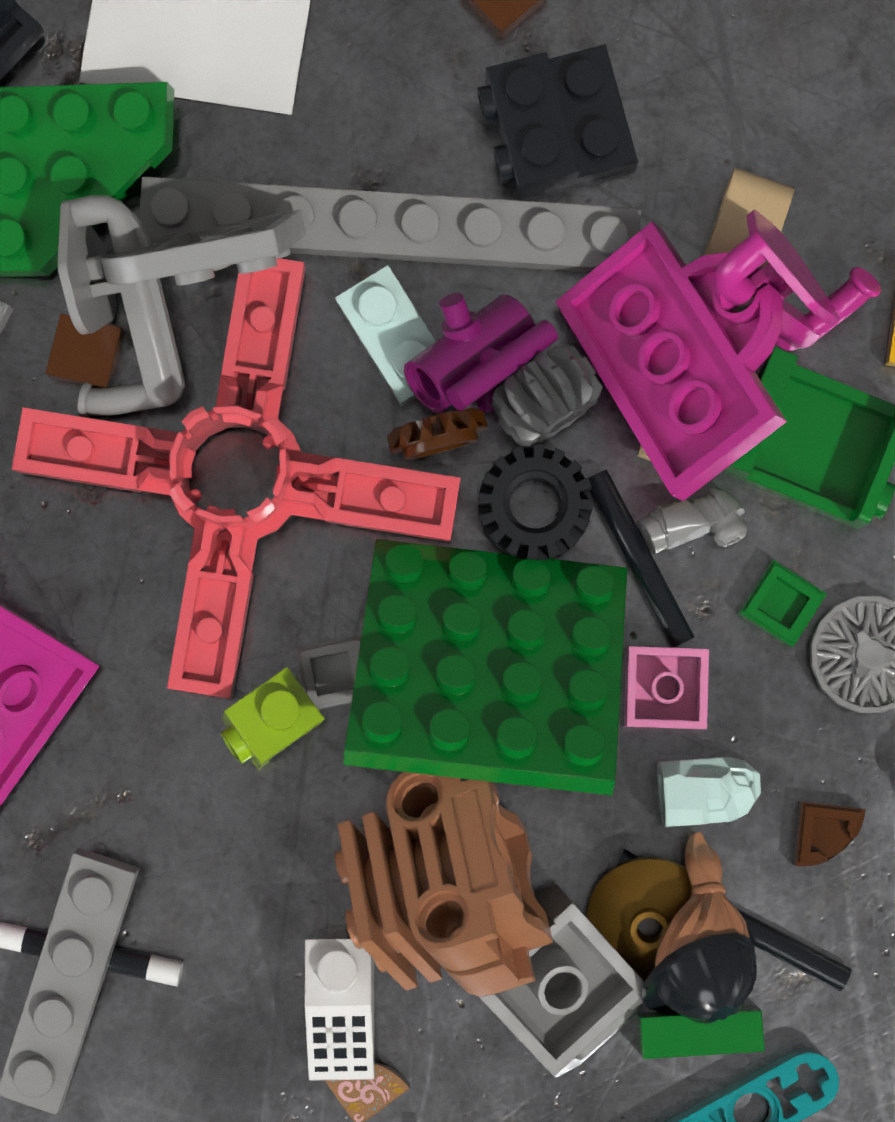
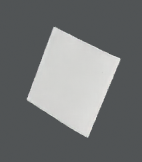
(203, 48)

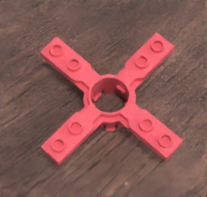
(223, 542)

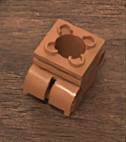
(443, 886)

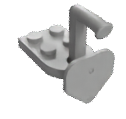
(135, 268)

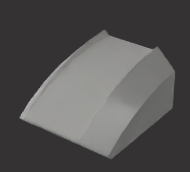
(578, 991)

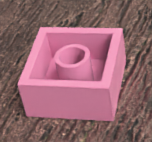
(666, 687)

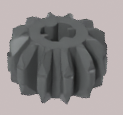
(546, 395)

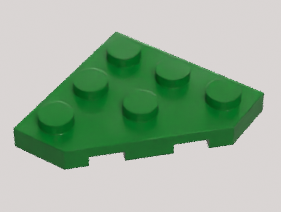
(67, 147)

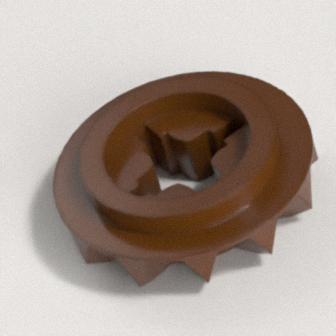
(437, 433)

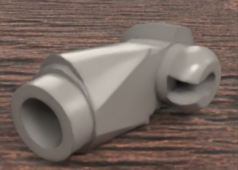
(688, 520)

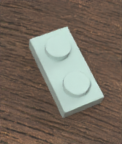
(386, 327)

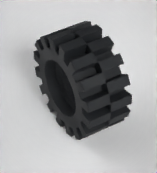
(562, 476)

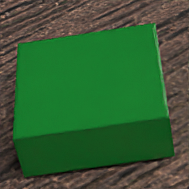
(781, 603)

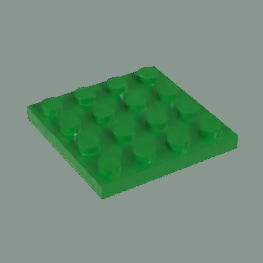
(489, 668)

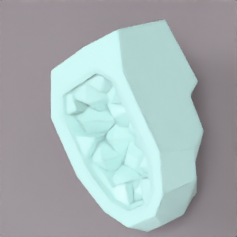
(705, 790)

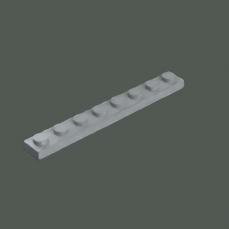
(401, 223)

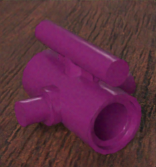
(475, 352)

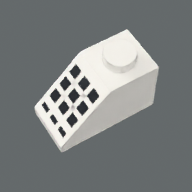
(339, 1010)

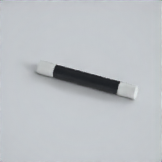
(122, 960)

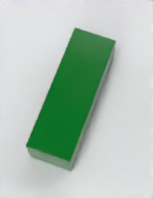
(677, 1036)

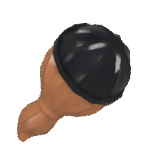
(706, 952)

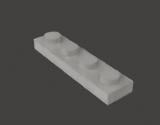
(67, 980)

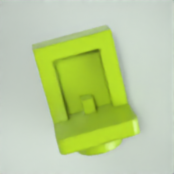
(269, 719)

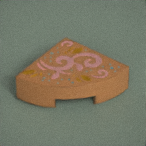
(367, 1097)

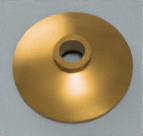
(636, 892)

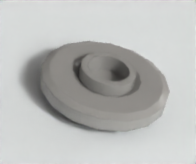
(856, 654)

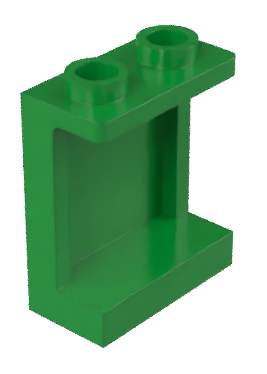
(831, 449)

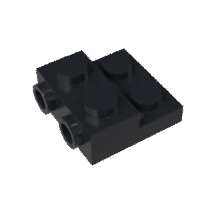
(557, 120)

